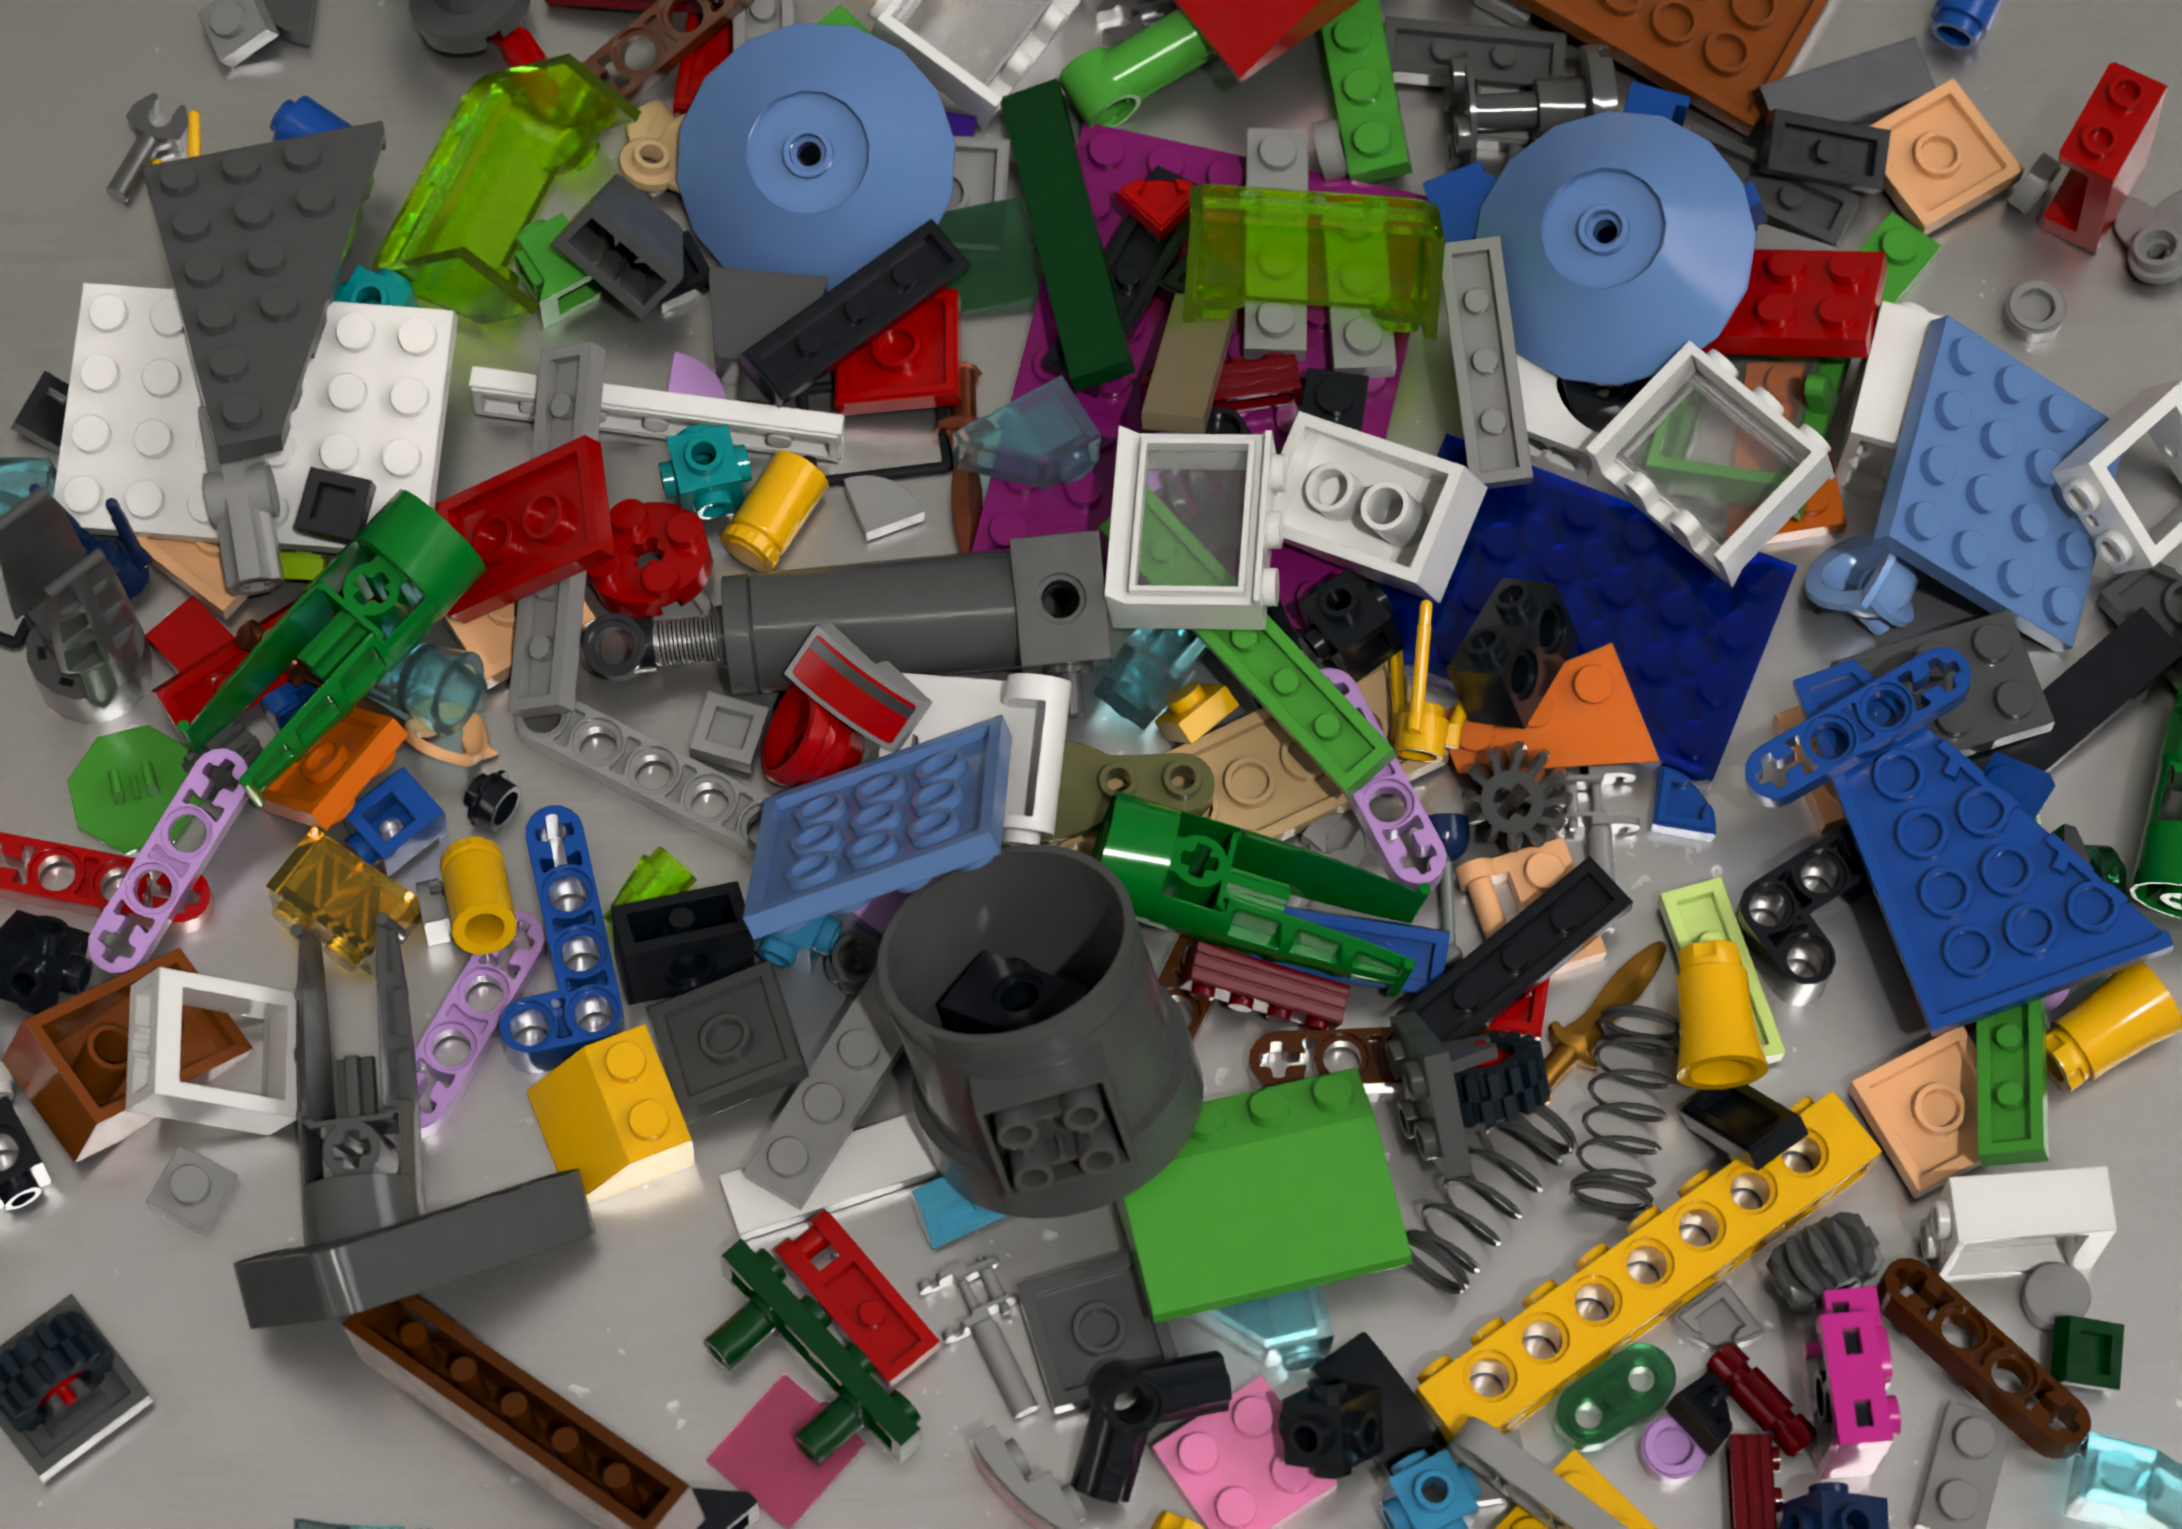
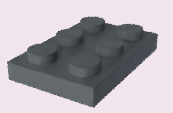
(2004, 689)

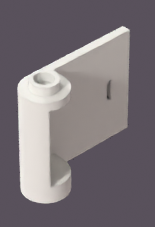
(1037, 719)

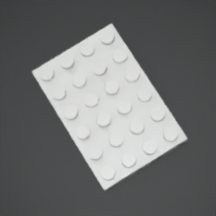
(135, 430)

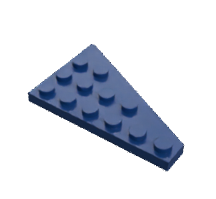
(1965, 878)

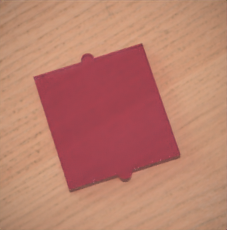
(769, 1465)

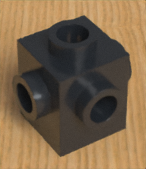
(1350, 624)
(42, 961)
(1332, 1426)

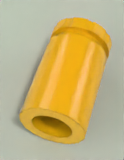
(774, 511)
(478, 895)

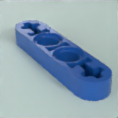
(1862, 734)

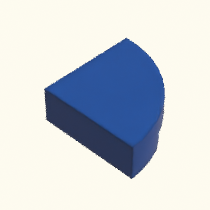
(285, 702)
(1681, 808)

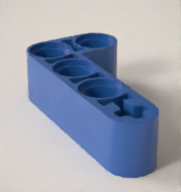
(566, 936)

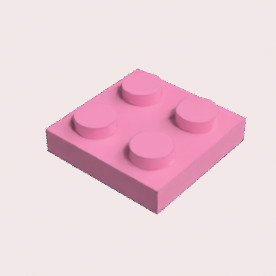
(1235, 1468)

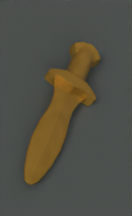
(1578, 1040)

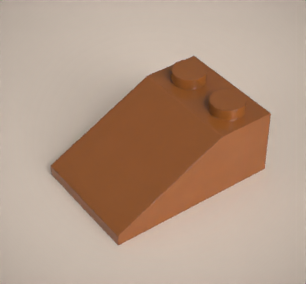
(77, 1053)

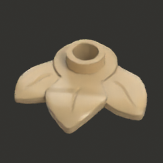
(652, 149)

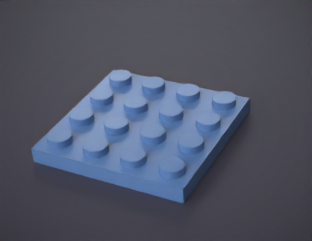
(1977, 488)
(879, 828)

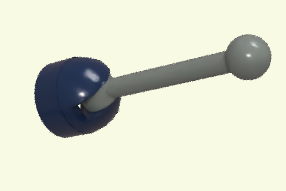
(1455, 836)

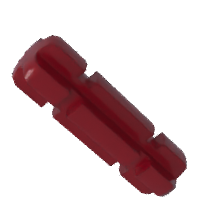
(1762, 1399)

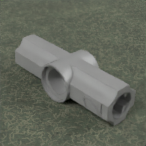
(243, 509)

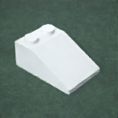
(1376, 506)

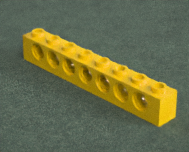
(1839, 1156)

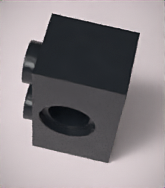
(680, 941)
(1006, 996)

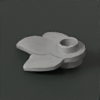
(2152, 234)

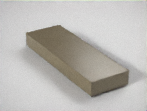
(1186, 372)

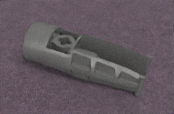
(82, 627)
(373, 1193)

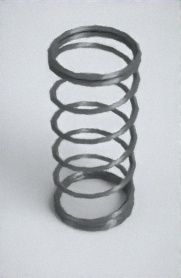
(1603, 1177)
(1442, 1252)

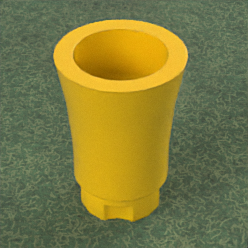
(1716, 1019)
(2110, 1026)

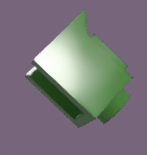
(549, 274)

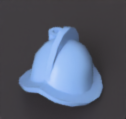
(1864, 582)

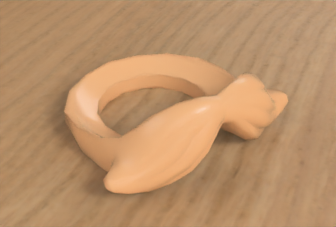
(474, 742)

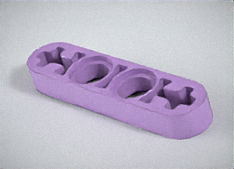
(1392, 781)
(162, 855)
(476, 1027)

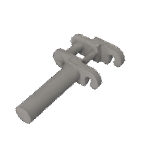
(1599, 823)
(985, 1328)

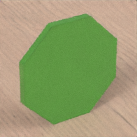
(127, 786)

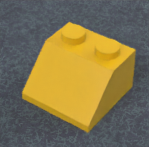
(612, 1115)

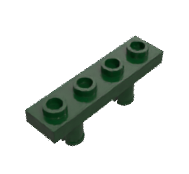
(803, 1326)

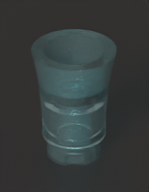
(434, 686)

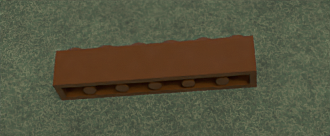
(520, 1418)

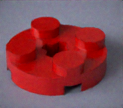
(645, 529)

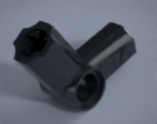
(1166, 1393)

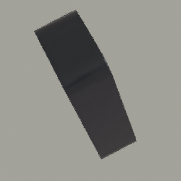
(1800, 913)

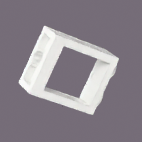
(1882, 397)
(2093, 491)
(156, 1049)
(2019, 1222)

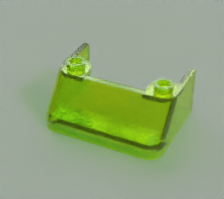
(490, 178)
(1314, 252)

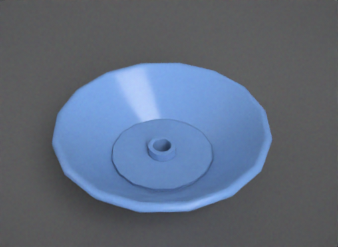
(879, 139)
(1665, 278)

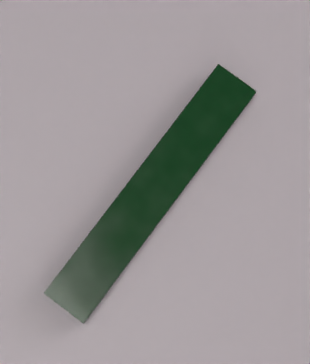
(1067, 235)

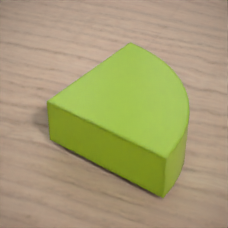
(302, 564)

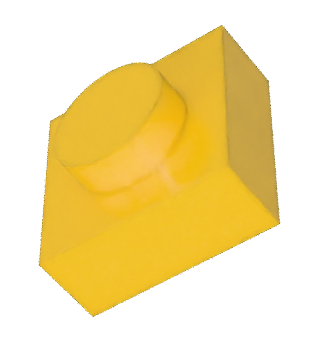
(1195, 711)

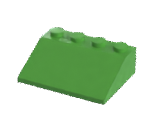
(1267, 1200)

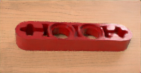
(86, 890)

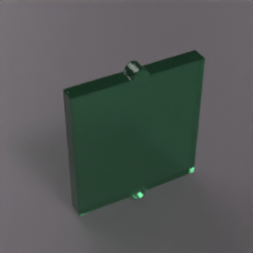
(999, 251)

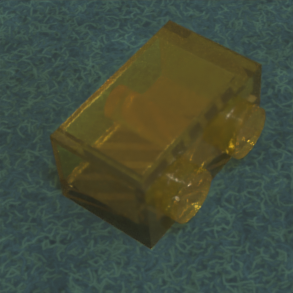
(338, 900)

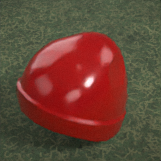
(807, 742)

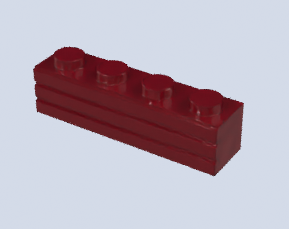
(1253, 383)
(1263, 987)
(1750, 1481)

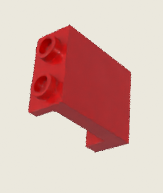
(2105, 156)

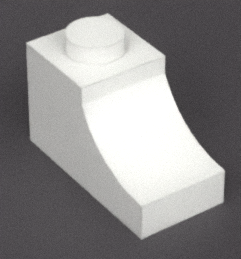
(1553, 433)

